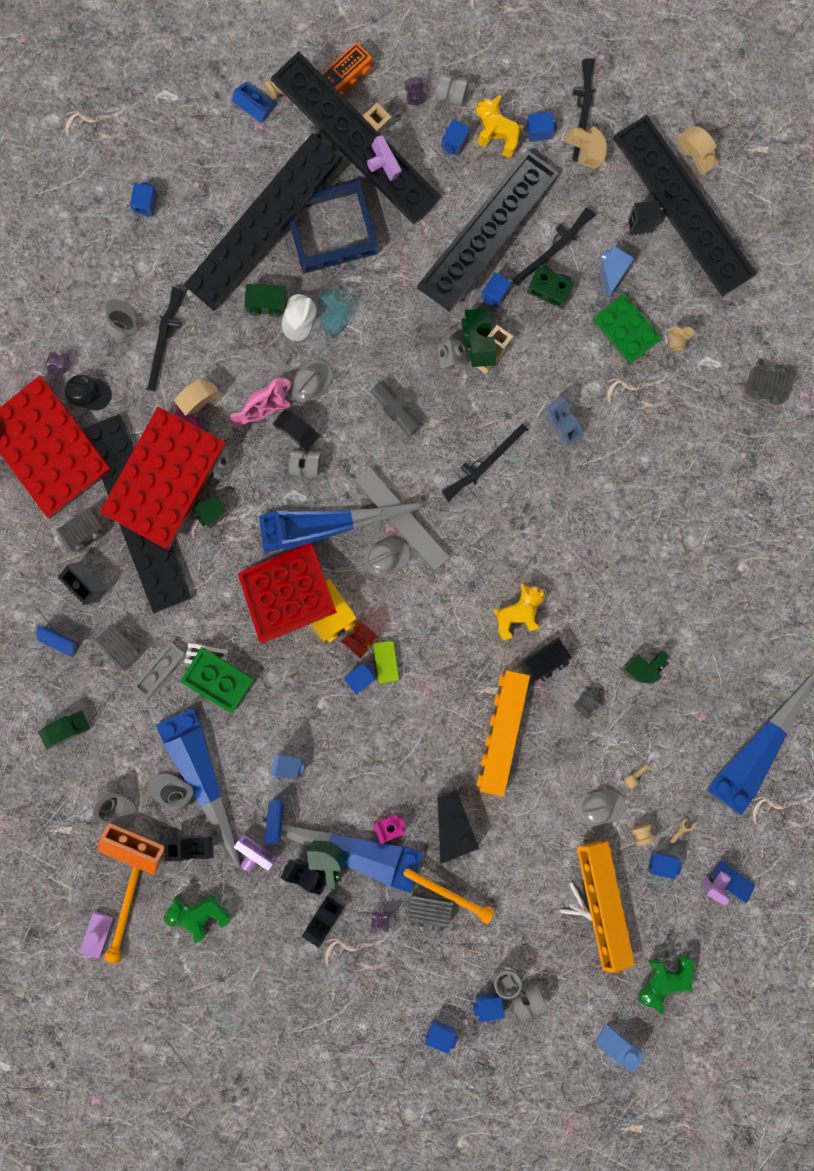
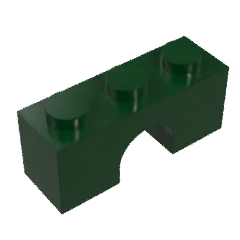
(480, 348)
(210, 511)

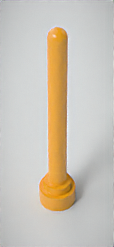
(483, 913)
(114, 953)

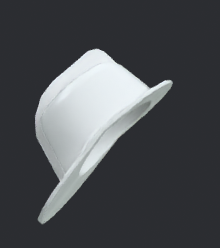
(298, 317)

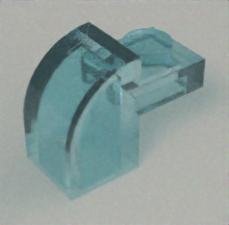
(336, 317)

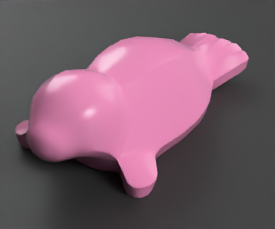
(263, 402)

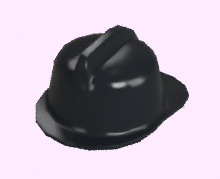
(88, 392)

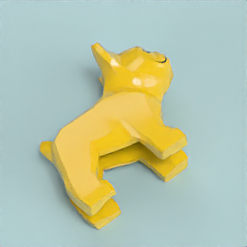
(497, 126)
(520, 612)

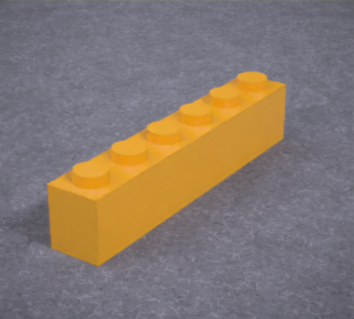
(503, 734)
(605, 906)

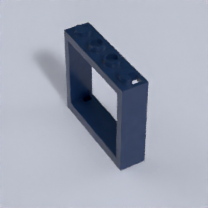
(341, 255)

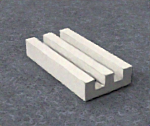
(189, 653)

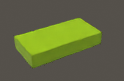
(386, 662)

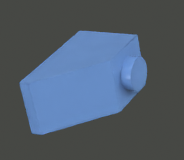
(614, 268)
(287, 766)
(620, 1048)

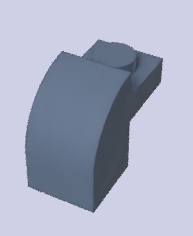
(563, 422)

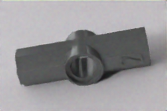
(396, 408)

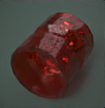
(360, 639)

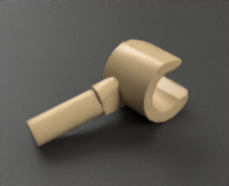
(631, 781)
(681, 830)

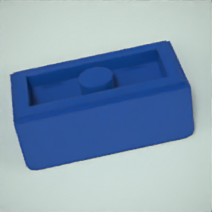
(253, 101)
(57, 641)
(274, 822)
(738, 885)

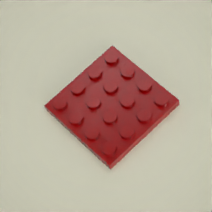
(286, 593)

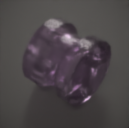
(58, 362)
(380, 921)

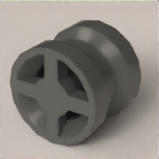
(586, 705)

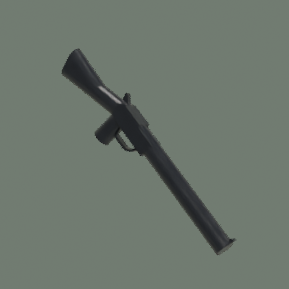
(587, 68)
(567, 237)
(165, 323)
(473, 475)

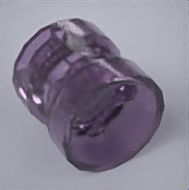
(414, 87)

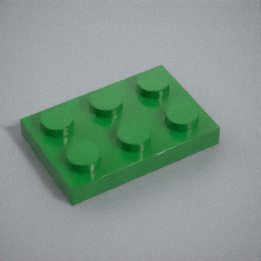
(627, 329)
(216, 680)

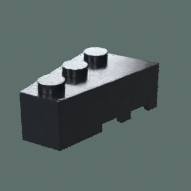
(454, 828)

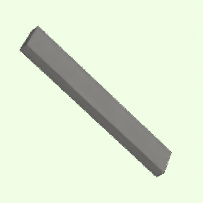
(405, 523)

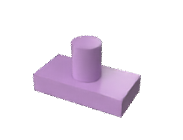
(384, 158)
(254, 854)
(716, 888)
(96, 935)

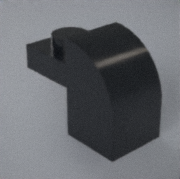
(296, 429)
(188, 848)
(298, 873)
(322, 921)

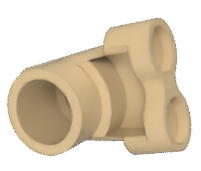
(678, 337)

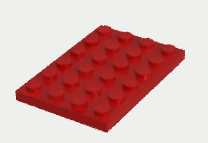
(48, 448)
(163, 478)

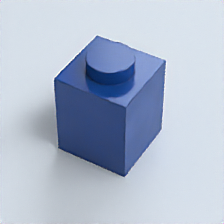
(541, 126)
(455, 137)
(143, 199)
(495, 290)
(360, 678)
(664, 865)
(489, 1007)
(441, 1036)

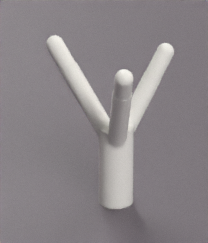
(577, 910)

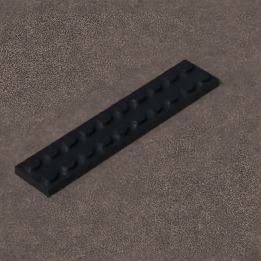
(352, 135)
(684, 206)
(263, 221)
(487, 231)
(155, 565)

